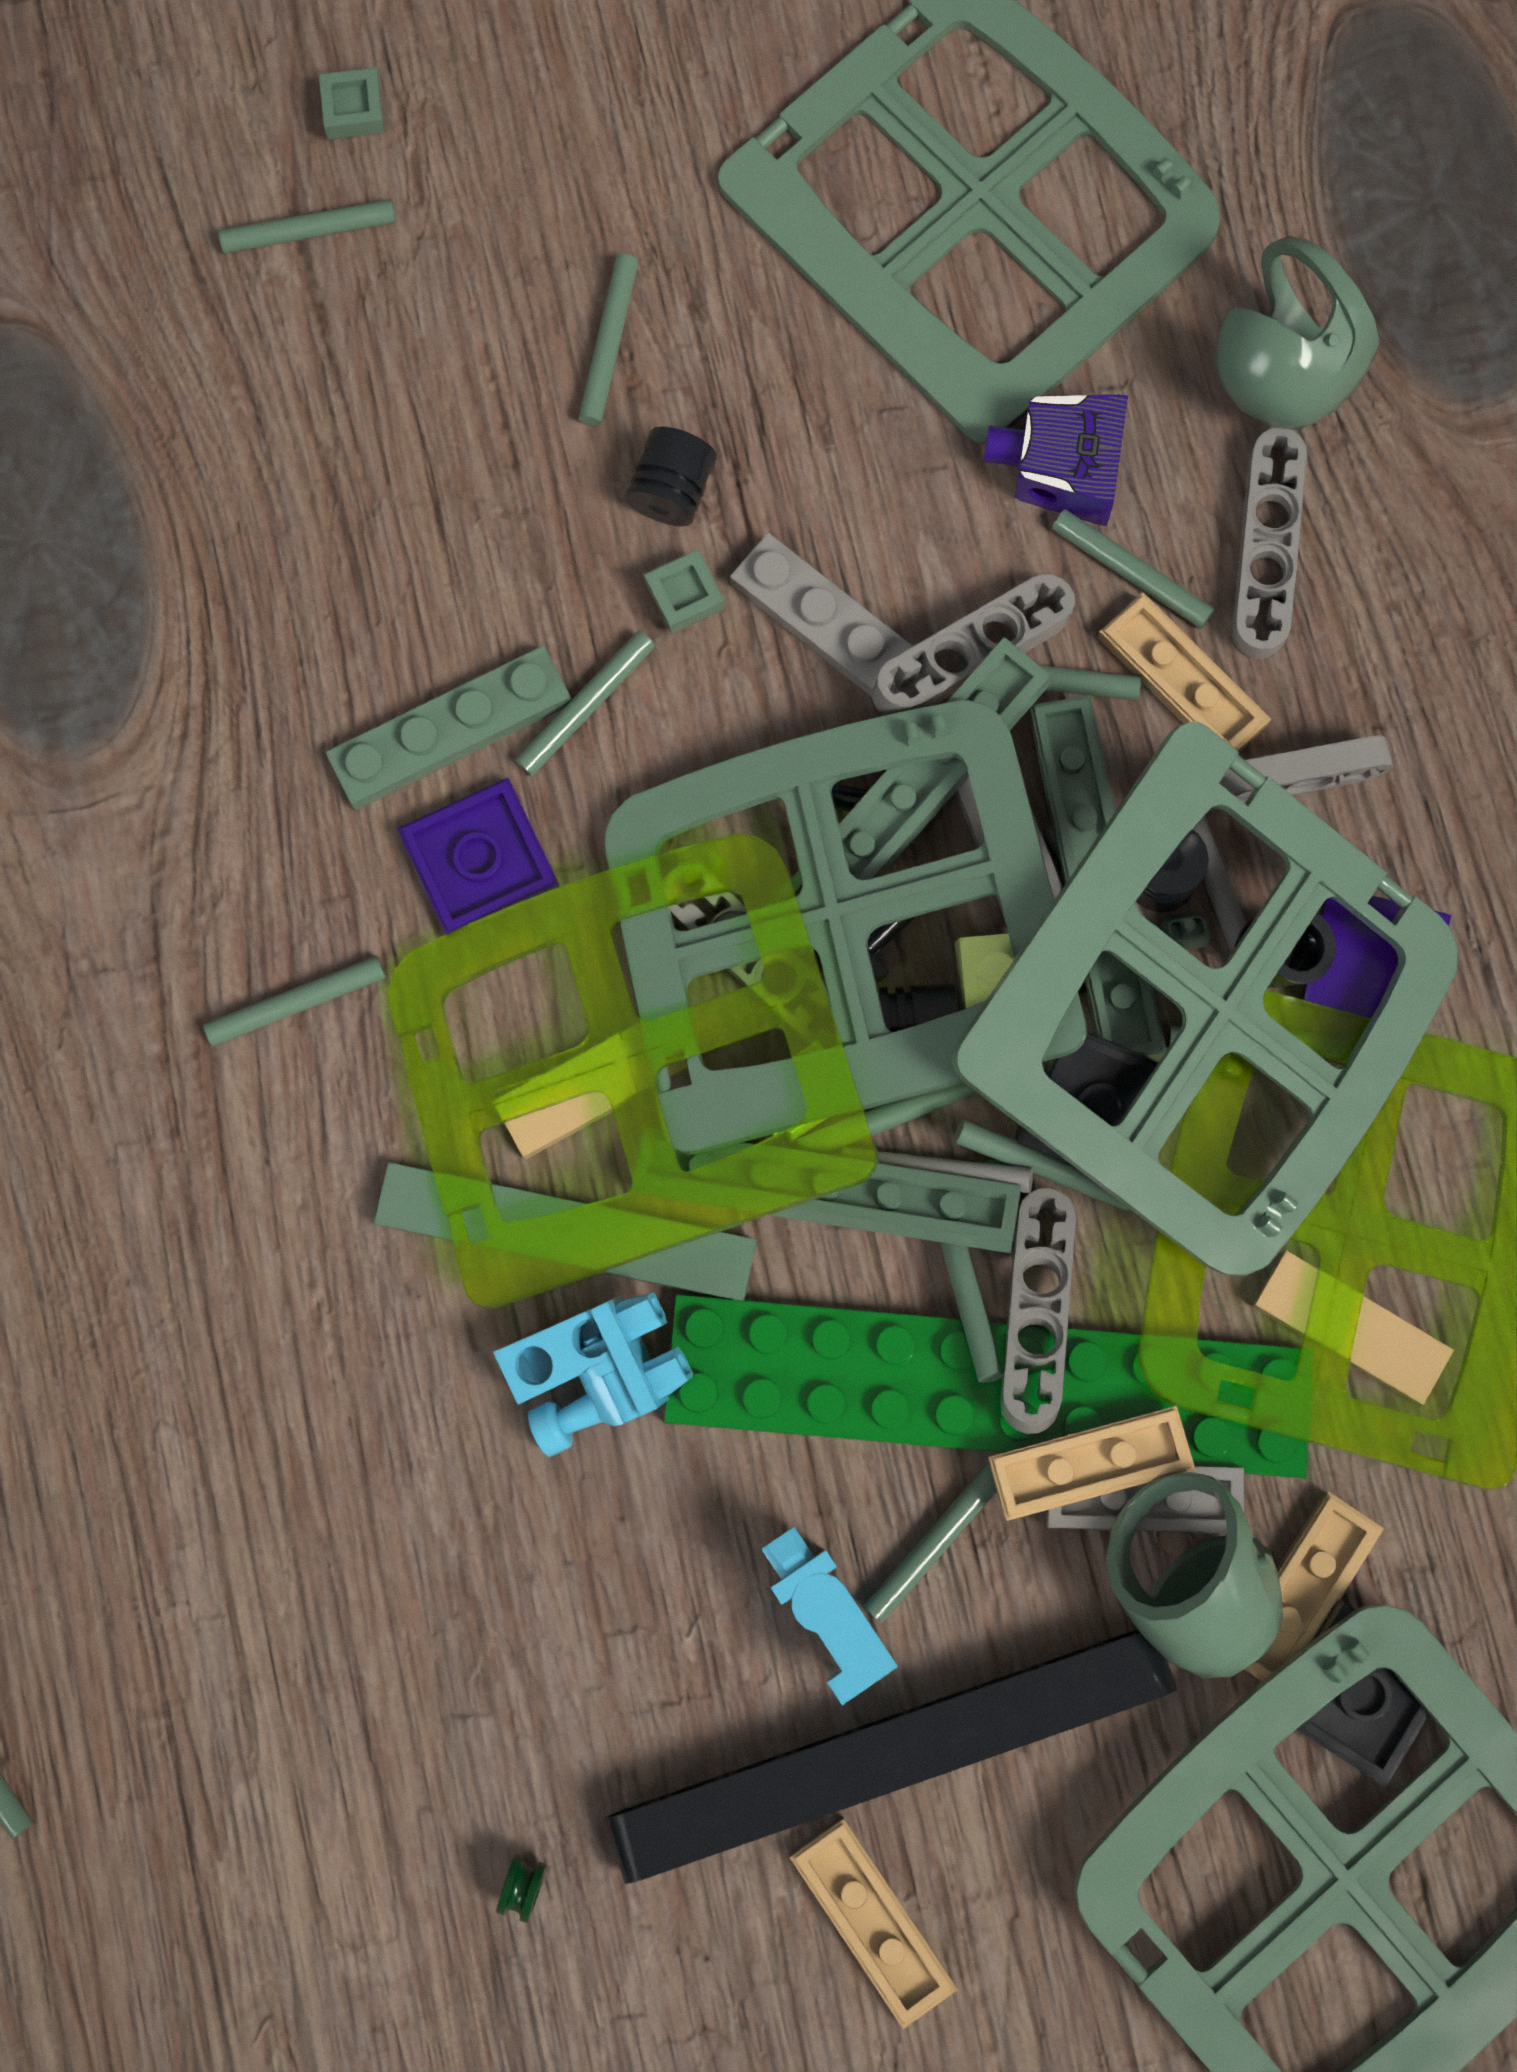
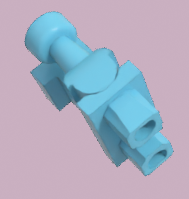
(607, 1356)
(830, 1611)

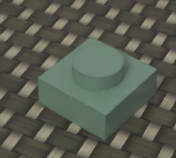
(352, 103)
(684, 591)

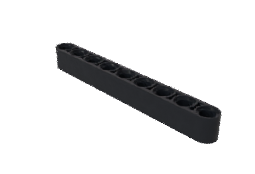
(887, 1755)

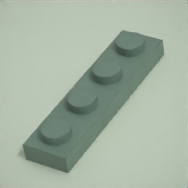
(449, 728)

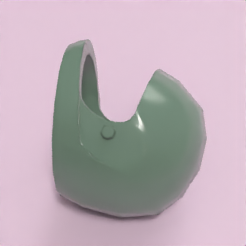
(1284, 363)
(1215, 1602)

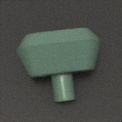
(1187, 929)

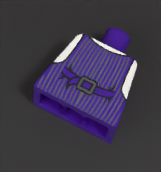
(1065, 453)

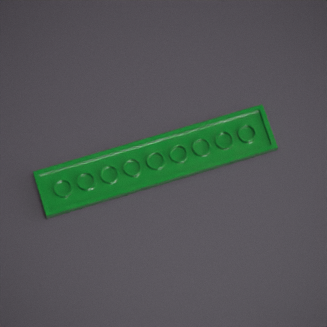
(919, 1387)

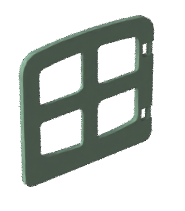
(975, 198)
(836, 908)
(1218, 1006)
(1340, 1872)

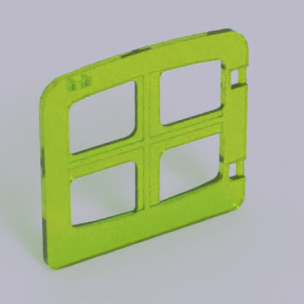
(622, 1060)
(1351, 1237)

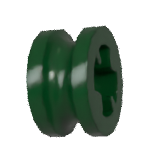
(521, 1888)

